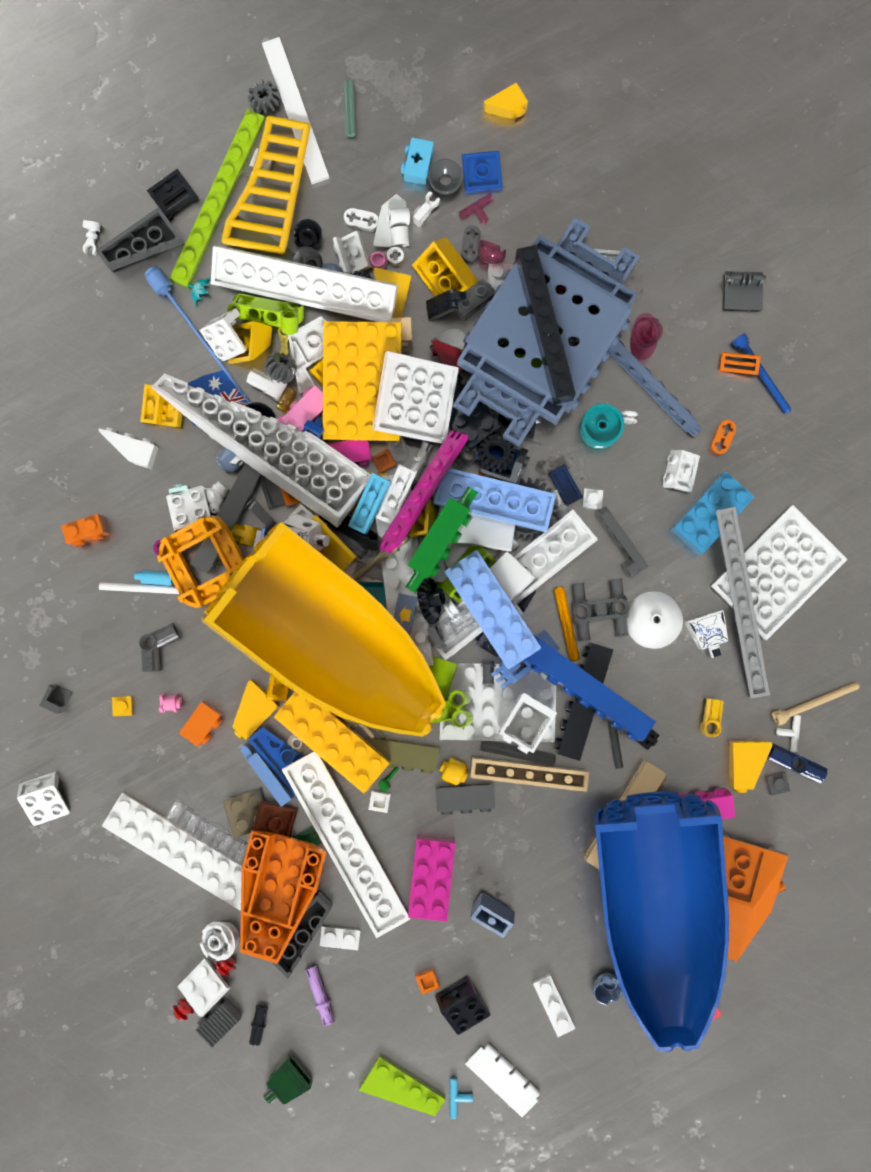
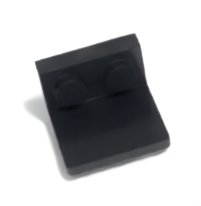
(462, 1006)

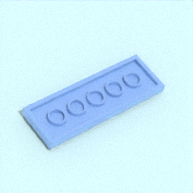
(499, 499)
(492, 610)

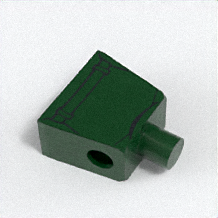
(287, 1082)

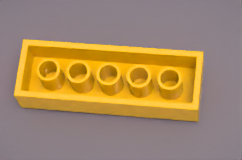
(333, 741)

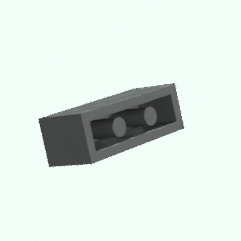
(465, 798)

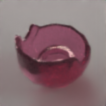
(490, 252)

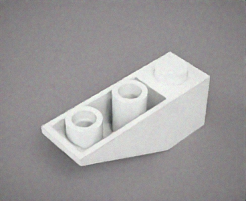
(134, 450)

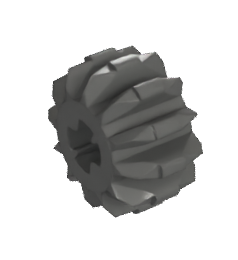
(261, 91)
(280, 367)

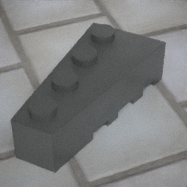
(305, 932)

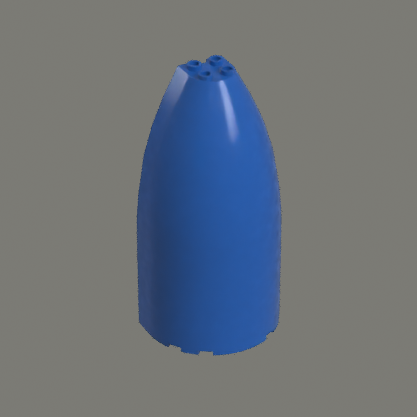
(666, 911)

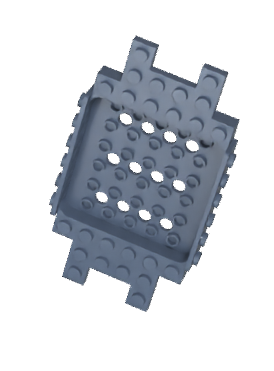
(511, 382)

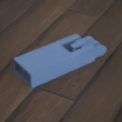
(511, 675)
(267, 775)

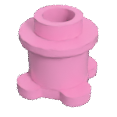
(170, 703)

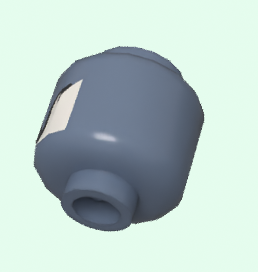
(228, 460)

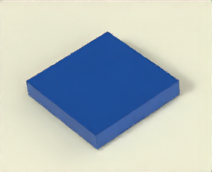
(482, 172)

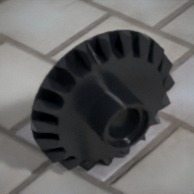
(430, 600)

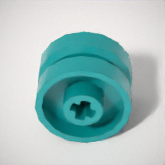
(601, 415)

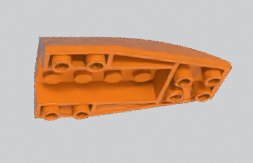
(276, 890)

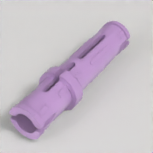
(321, 1000)

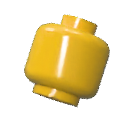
(454, 771)

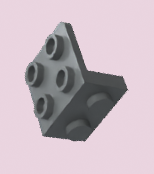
(510, 476)

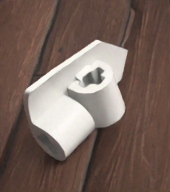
(393, 224)

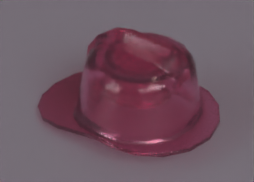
(645, 335)

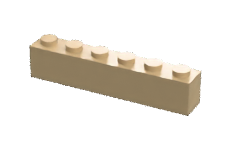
(529, 773)
(646, 779)

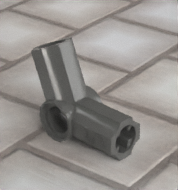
(161, 637)

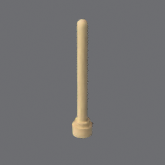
(782, 716)

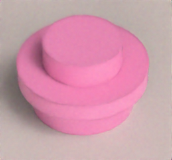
(378, 260)

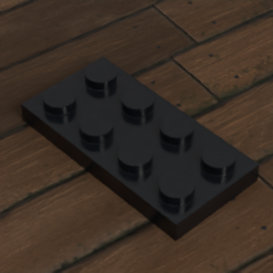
(478, 425)

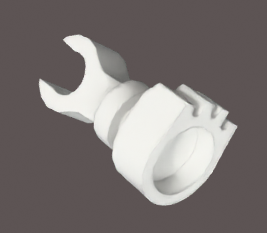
(92, 228)

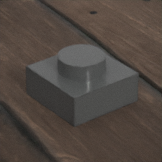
(435, 638)
(777, 783)

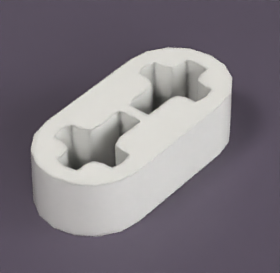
(360, 224)

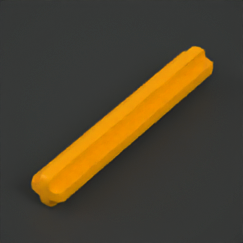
(566, 622)

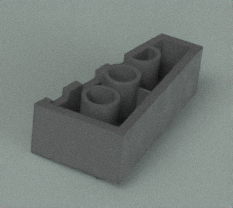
(141, 240)

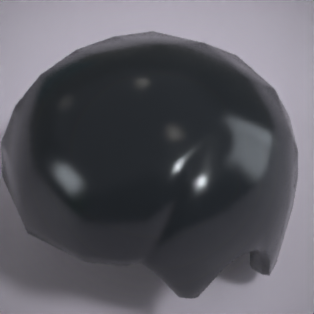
(307, 233)

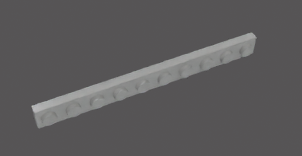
(742, 602)

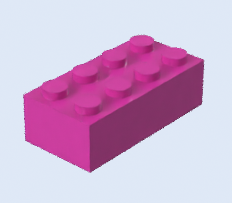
(431, 878)

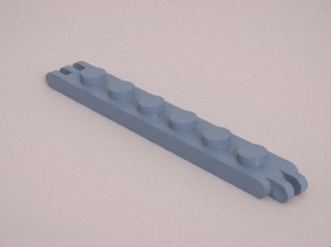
(654, 388)

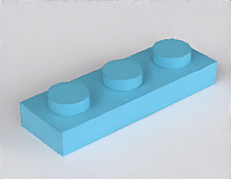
(369, 503)

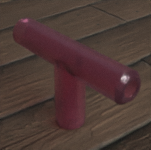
(477, 207)

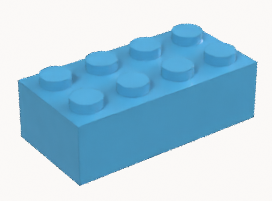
(699, 524)

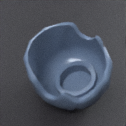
(606, 988)

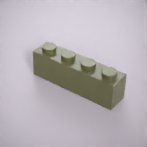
(257, 237)
(407, 754)

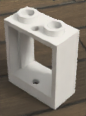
(523, 746)

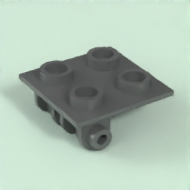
(744, 290)

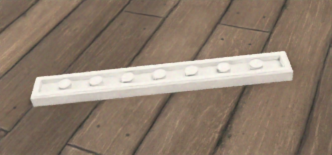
(294, 107)

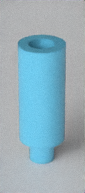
(154, 577)

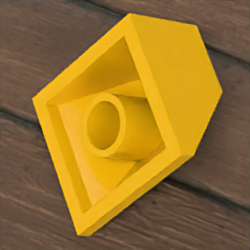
(255, 338)

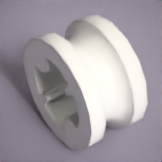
(400, 259)
(629, 417)
(451, 608)

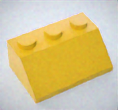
(444, 268)
(336, 551)

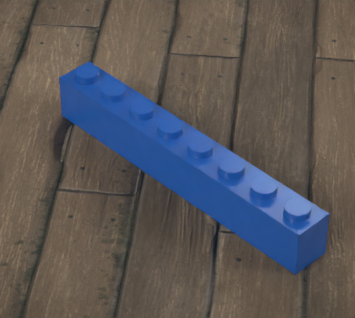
(590, 692)

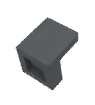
(55, 698)

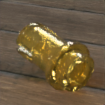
(286, 399)

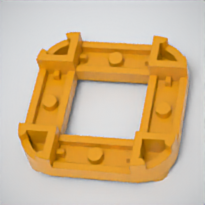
(178, 569)

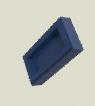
(565, 485)

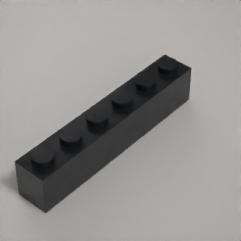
(579, 718)

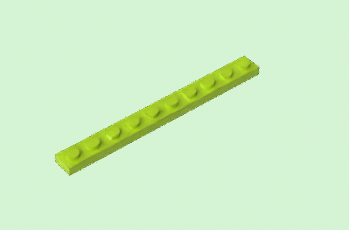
(217, 198)

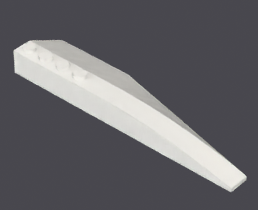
(278, 451)

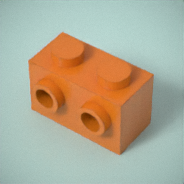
(85, 529)

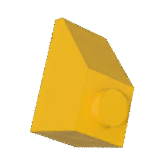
(507, 103)
(424, 521)

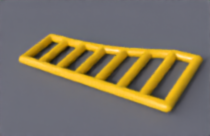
(250, 188)

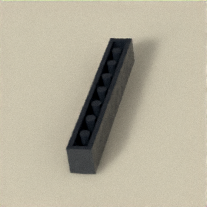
(545, 325)

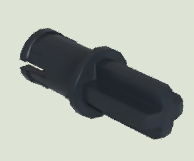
(258, 1025)

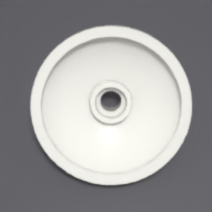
(641, 623)

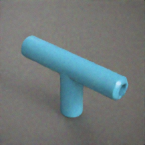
(455, 1097)

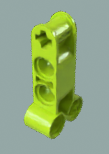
(269, 312)
(453, 710)

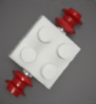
(203, 988)

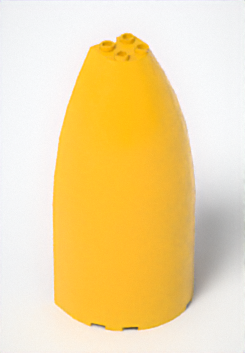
(325, 637)

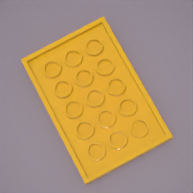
(353, 375)

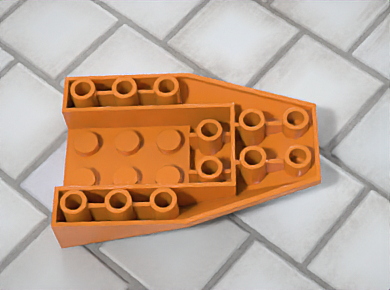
(752, 887)

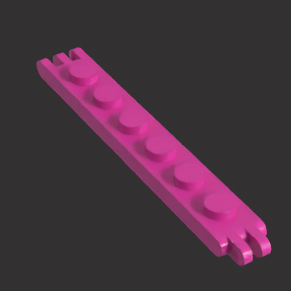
(423, 491)

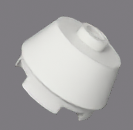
(219, 940)

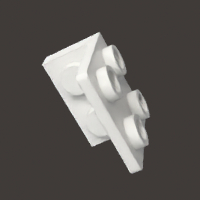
(223, 337)
(187, 507)
(42, 799)

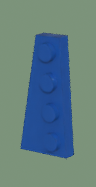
(274, 752)

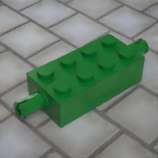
(440, 538)

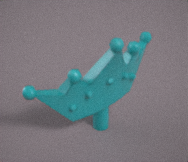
(199, 289)

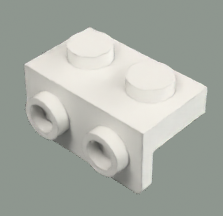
(351, 253)

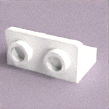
(681, 470)

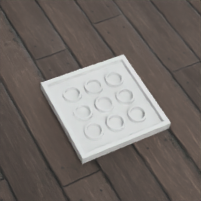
(415, 398)

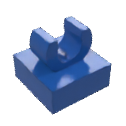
(315, 428)

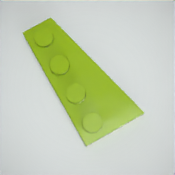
(400, 1087)

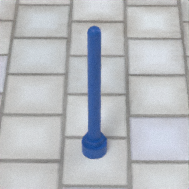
(742, 343)

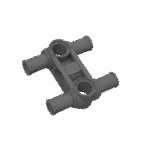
(600, 609)

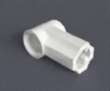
(264, 383)

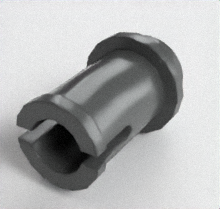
(488, 668)

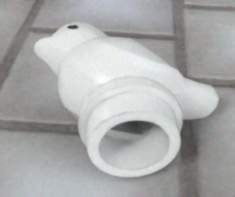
(216, 497)

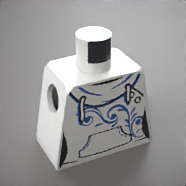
(308, 530)
(709, 632)

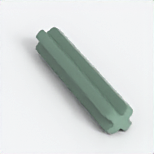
(349, 101)

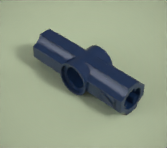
(807, 767)

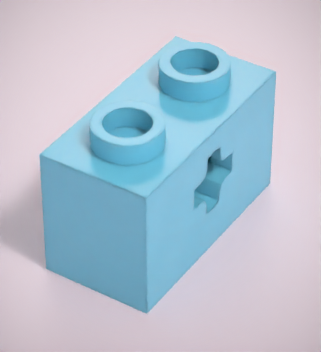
(419, 171)

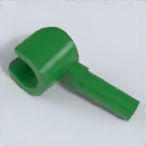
(384, 784)

